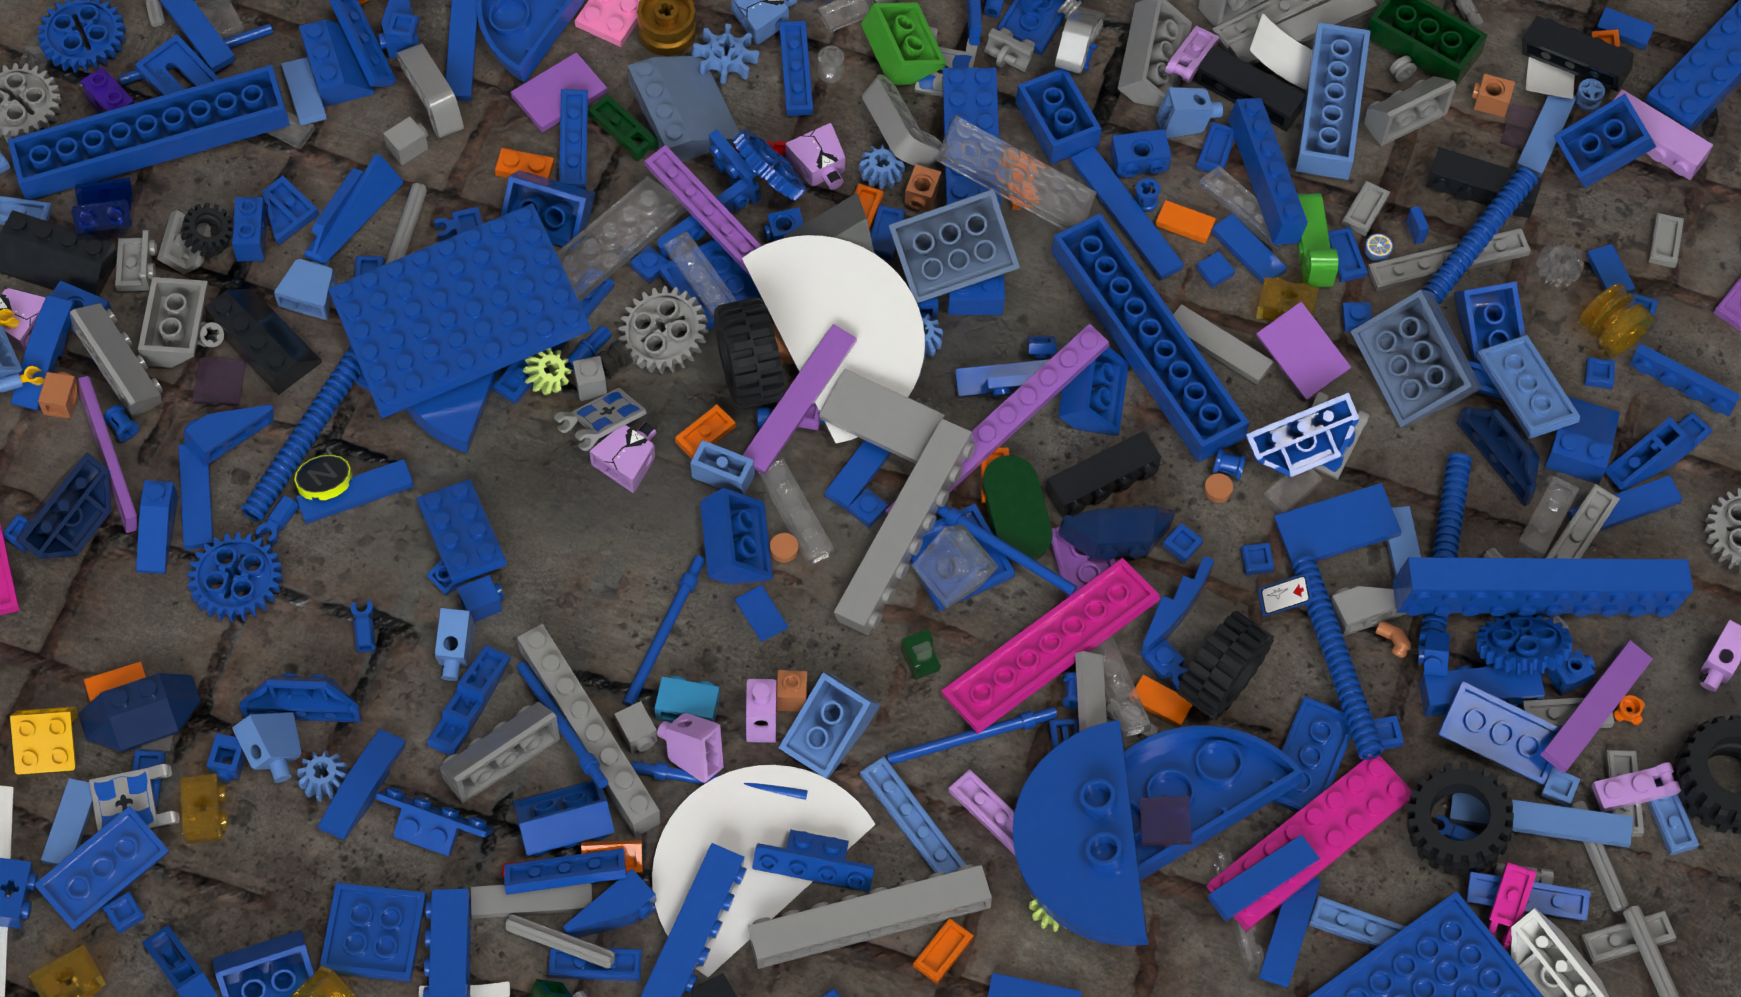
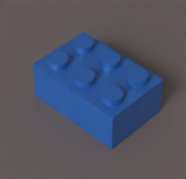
(1058, 115)
(1605, 141)

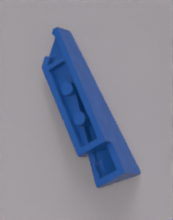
(352, 206)

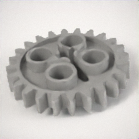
(31, 87)
(653, 310)
(1721, 520)

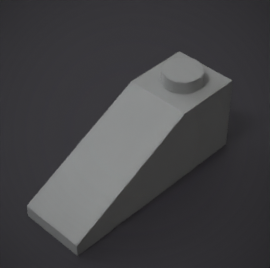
(1363, 607)

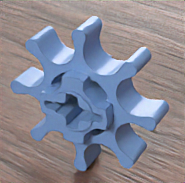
(716, 48)

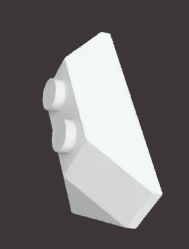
(1552, 959)

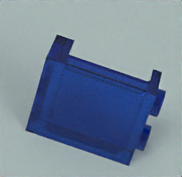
(103, 205)

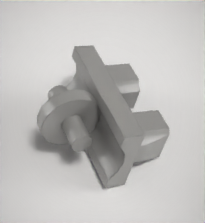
(1009, 50)

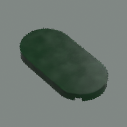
(1017, 505)

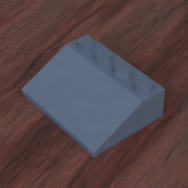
(680, 104)
(954, 246)
(1416, 358)

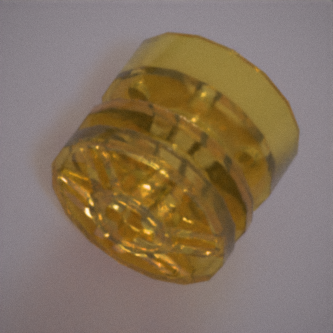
(1616, 319)

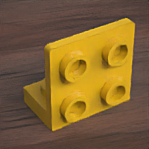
(43, 740)

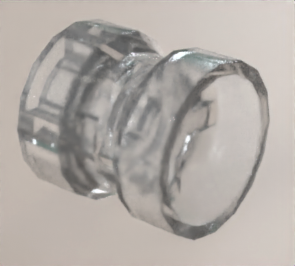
(830, 64)

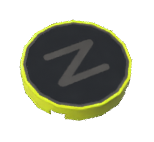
(323, 477)

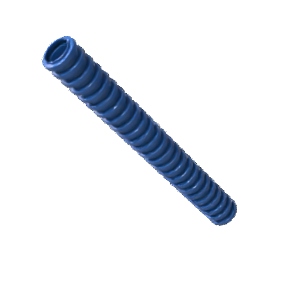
(1481, 233)
(302, 437)
(1449, 524)
(1339, 662)

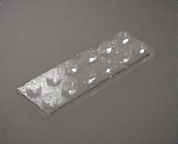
(1015, 175)
(618, 235)

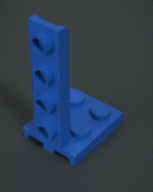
(736, 197)

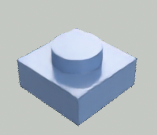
(1560, 787)

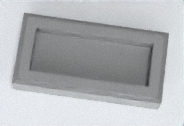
(1365, 208)
(1666, 240)

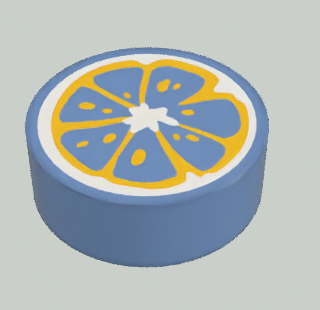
(1378, 247)

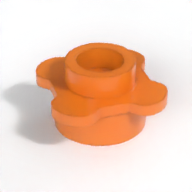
(1635, 704)

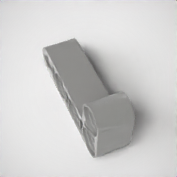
(1078, 34)
(431, 89)
(898, 124)

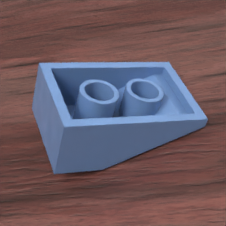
(829, 724)

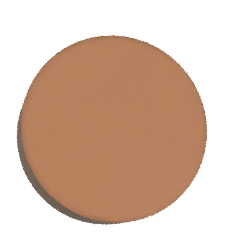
(1218, 488)
(784, 547)

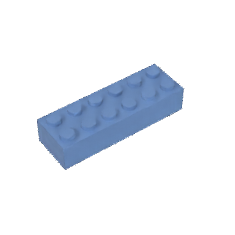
(1333, 101)

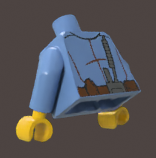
(9, 364)

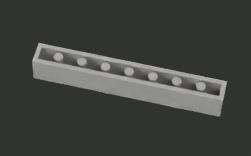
(905, 527)
(564, 688)
(869, 916)

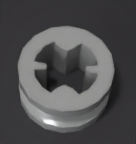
(1069, 7)
(1403, 68)

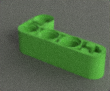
(1316, 257)

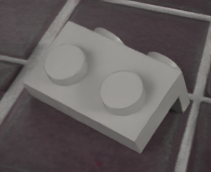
(173, 250)
(135, 263)

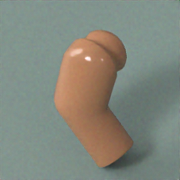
(1398, 637)

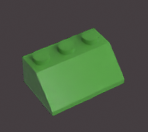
(902, 42)

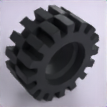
(211, 216)

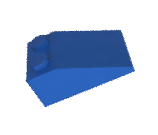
(1489, 316)
(1585, 446)

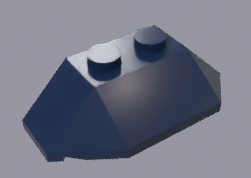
(1503, 448)
(69, 511)
(1117, 531)
(140, 711)

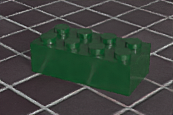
(1427, 35)

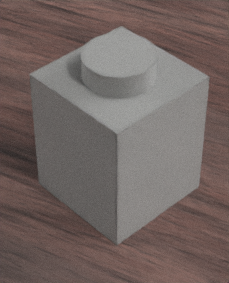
(406, 140)
(589, 378)
(636, 728)

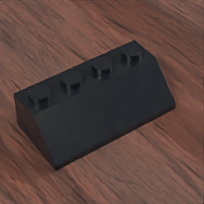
(51, 253)
(262, 338)

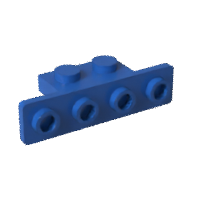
(995, 379)
(429, 825)
(814, 859)

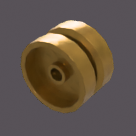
(666, 25)

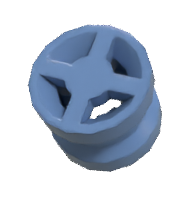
(1596, 92)

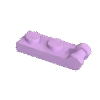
(1191, 53)
(1635, 788)

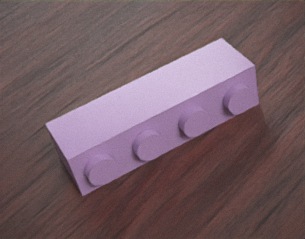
(1674, 144)

